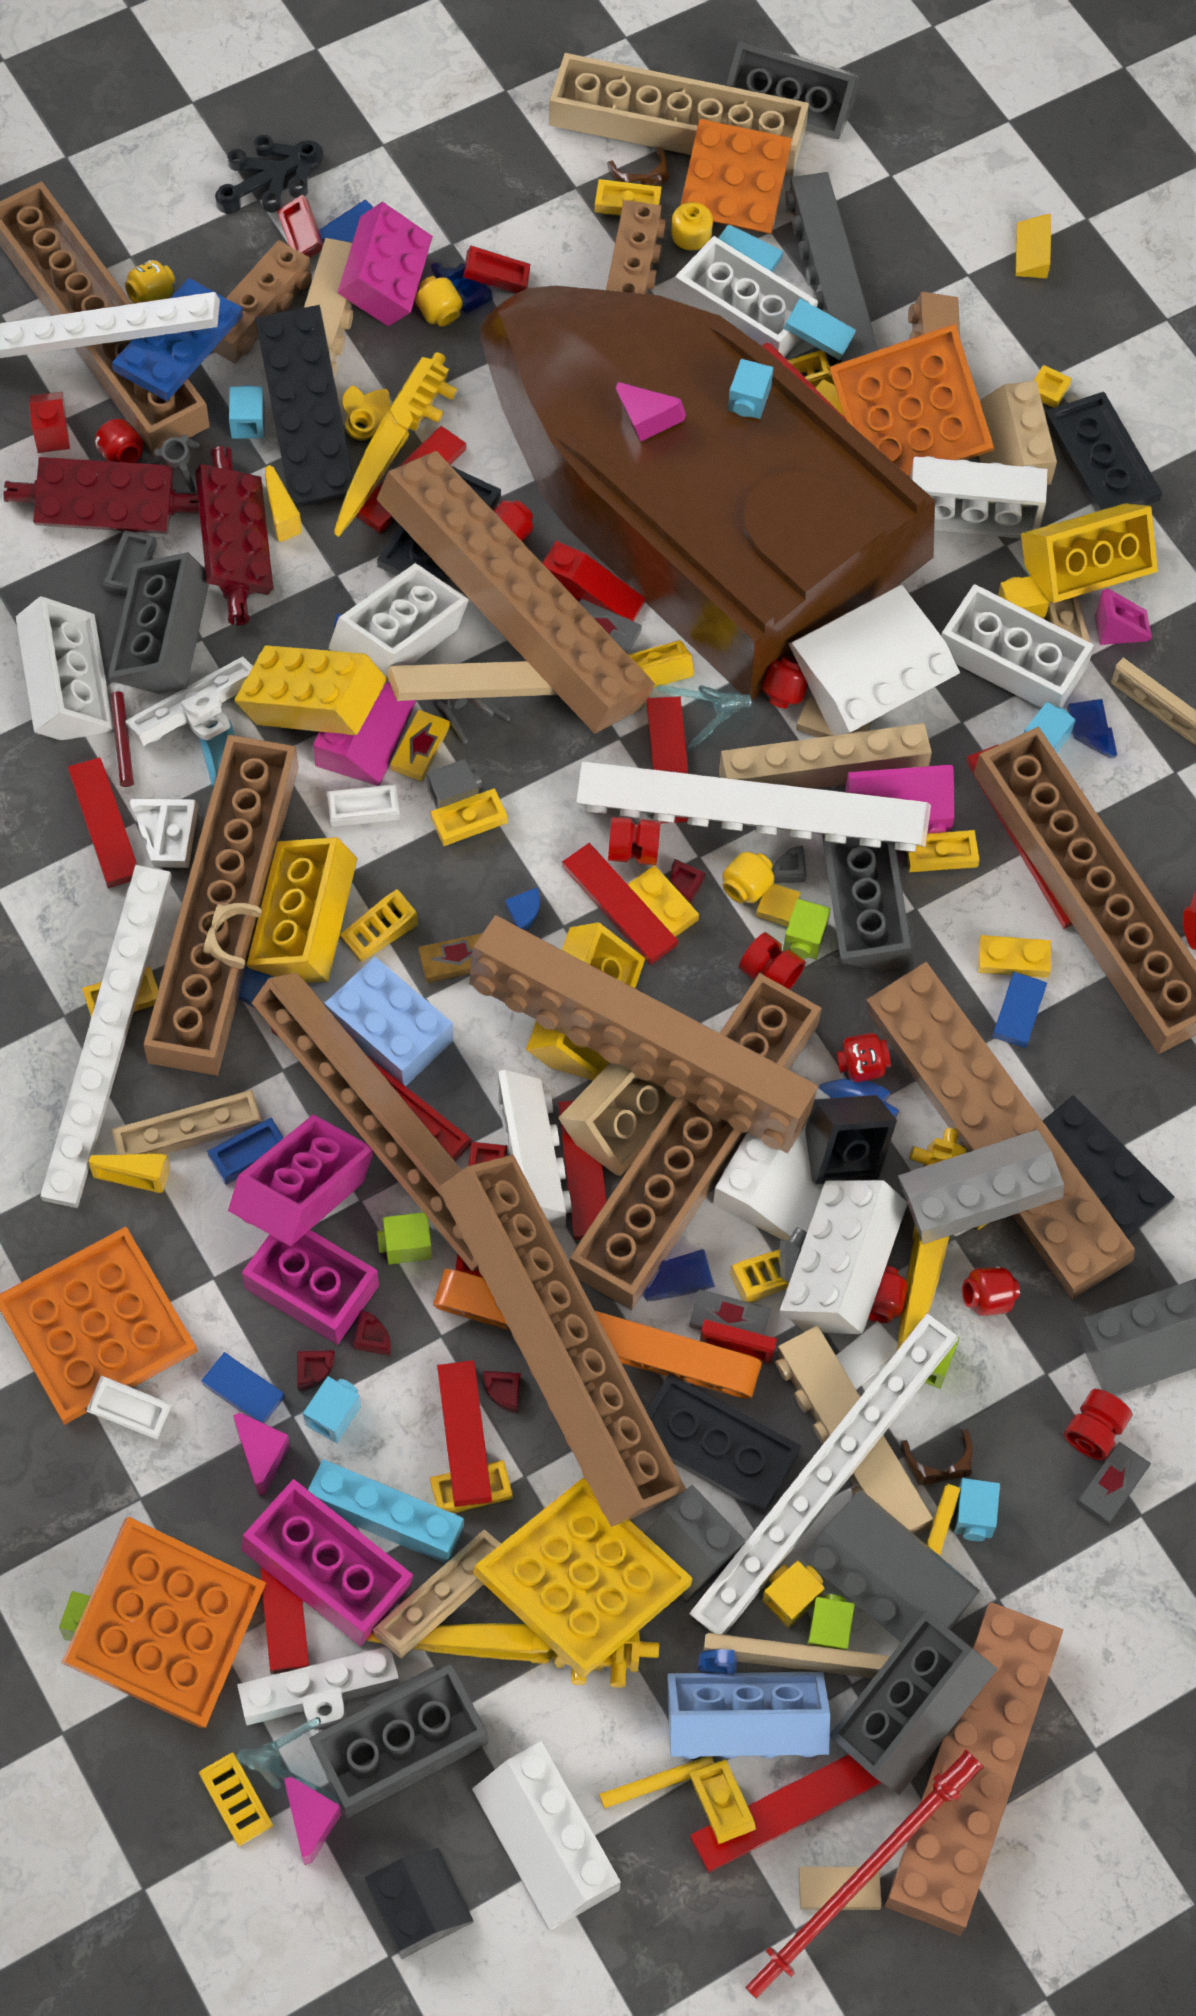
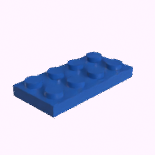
(169, 359)

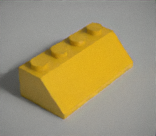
(1091, 551)
(303, 909)
(611, 955)

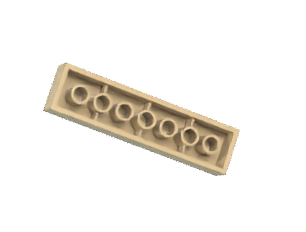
(663, 107)

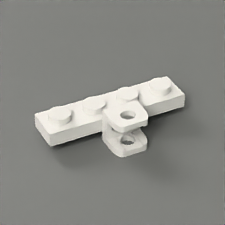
(195, 705)
(319, 1688)

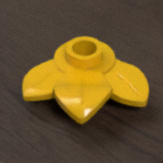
(364, 409)

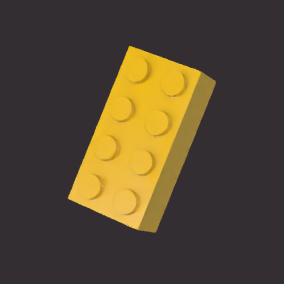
(311, 689)

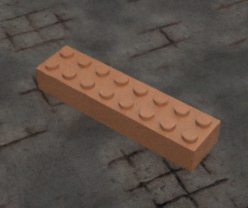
(951, 1849)

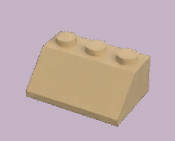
(1018, 428)
(616, 1116)

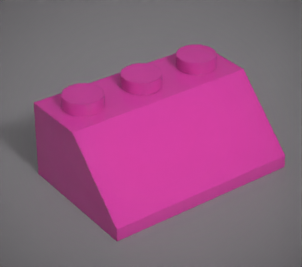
(371, 750)
(921, 784)

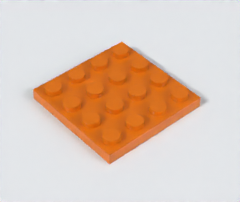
(915, 400)
(94, 1320)
(164, 1623)

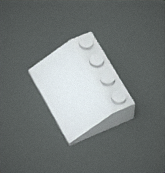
(872, 660)
(770, 1186)

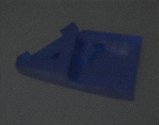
(471, 292)
(1092, 727)
(681, 1277)

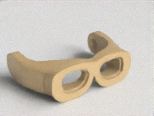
(221, 914)

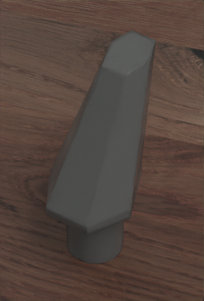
(790, 1252)

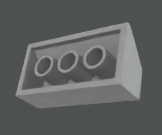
(982, 1186)

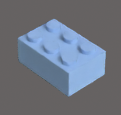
(390, 1021)

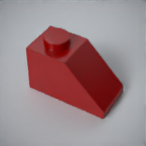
(49, 422)

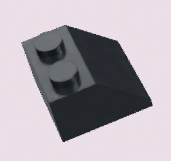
(848, 1138)
(418, 1901)

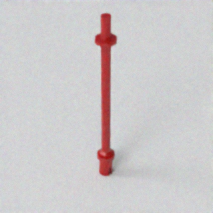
(944, 1790)

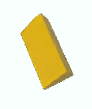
(1033, 247)
(665, 663)

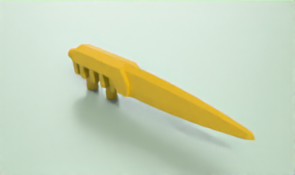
(405, 413)
(926, 1259)
(523, 1644)

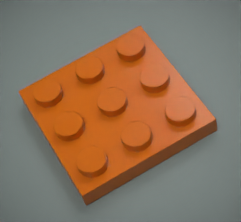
(737, 174)

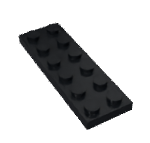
(305, 405)

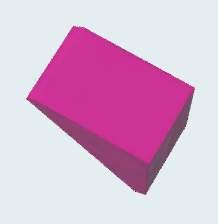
(650, 410)
(1120, 620)
(263, 1449)
(312, 1816)

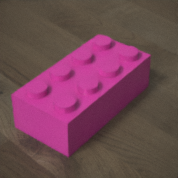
(300, 1180)
(326, 1562)

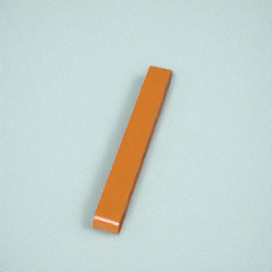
(633, 1342)

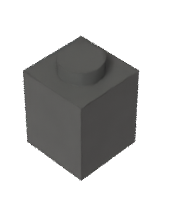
(453, 783)

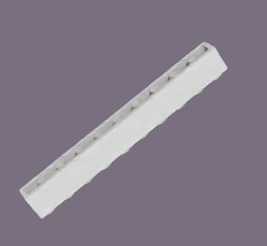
(754, 804)

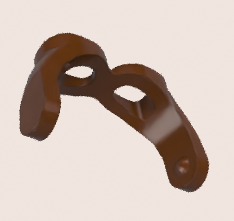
(660, 171)
(928, 1475)

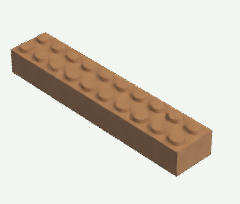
(73, 279)
(515, 591)
(229, 867)
(1094, 885)
(642, 1034)
(987, 1107)
(684, 1157)
(561, 1339)

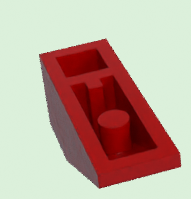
(592, 581)

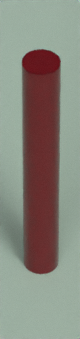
(122, 739)

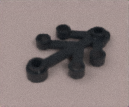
(304, 155)

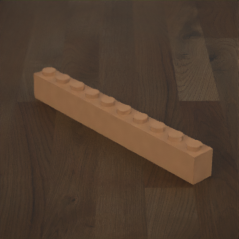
(363, 1098)

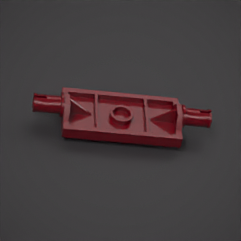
(102, 495)
(233, 533)

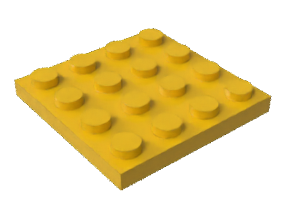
(581, 1579)

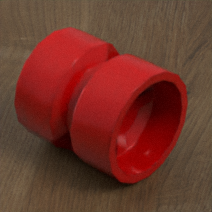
(634, 841)
(768, 959)
(1100, 1420)

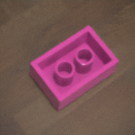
(385, 264)
(312, 1283)

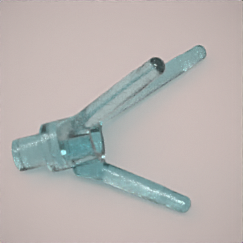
(723, 704)
(268, 1759)

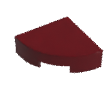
(686, 879)
(372, 1335)
(313, 1368)
(503, 1389)

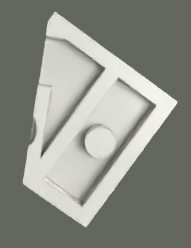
(167, 829)

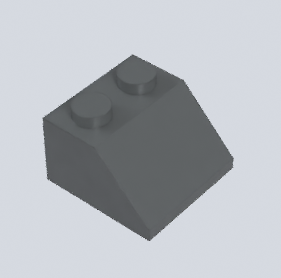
(695, 1538)

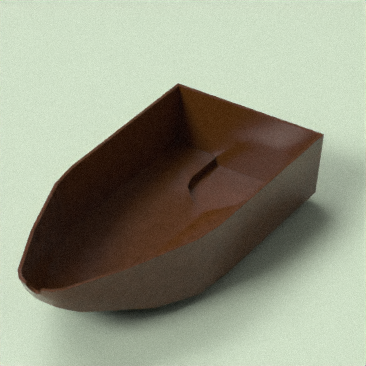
(725, 519)

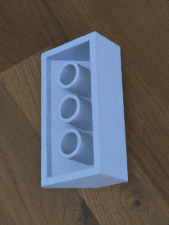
(748, 1714)

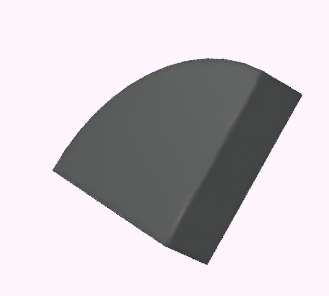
(790, 866)

